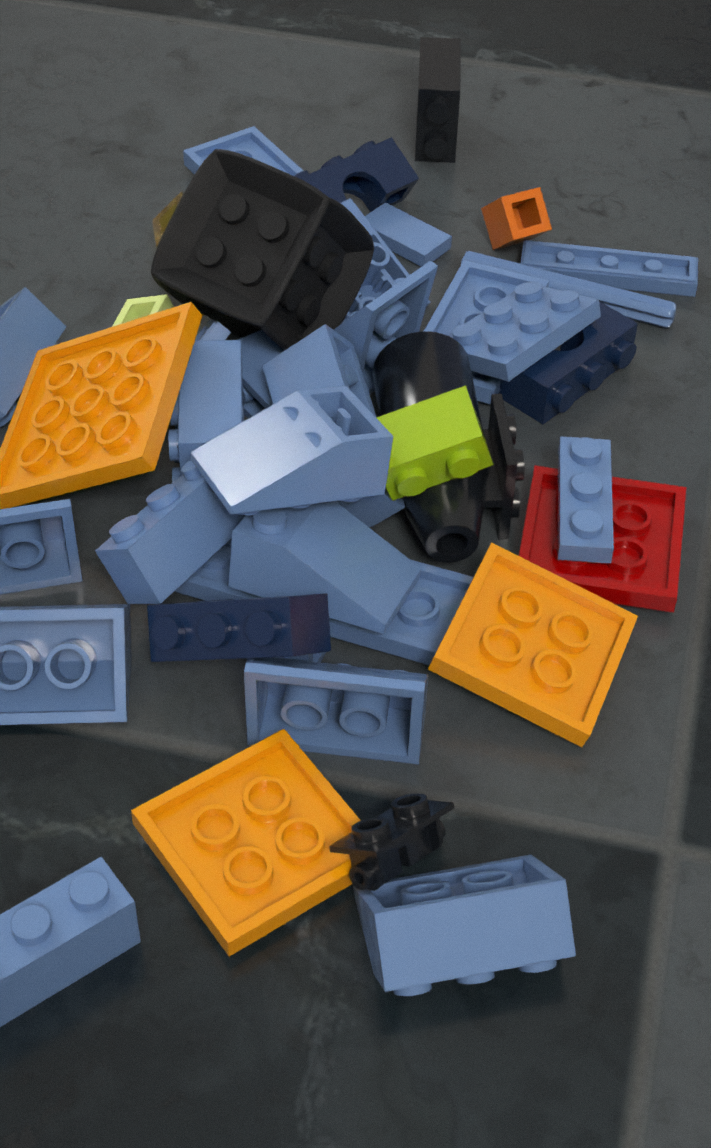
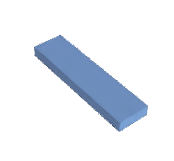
(616, 267)

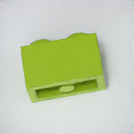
(434, 443)

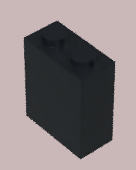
(438, 99)

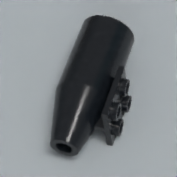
(451, 513)

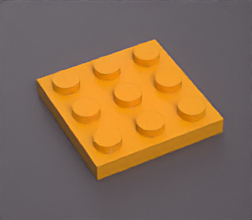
(535, 644)
(251, 840)

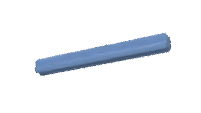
(629, 303)

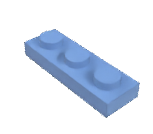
(585, 500)

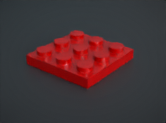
(645, 535)

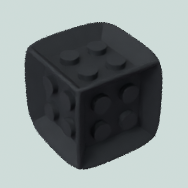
(262, 250)

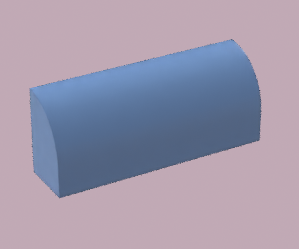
(323, 362)

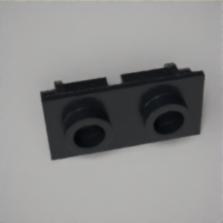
(393, 839)

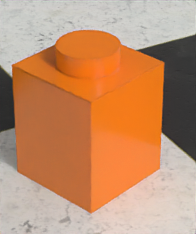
(516, 218)

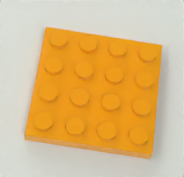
(96, 407)

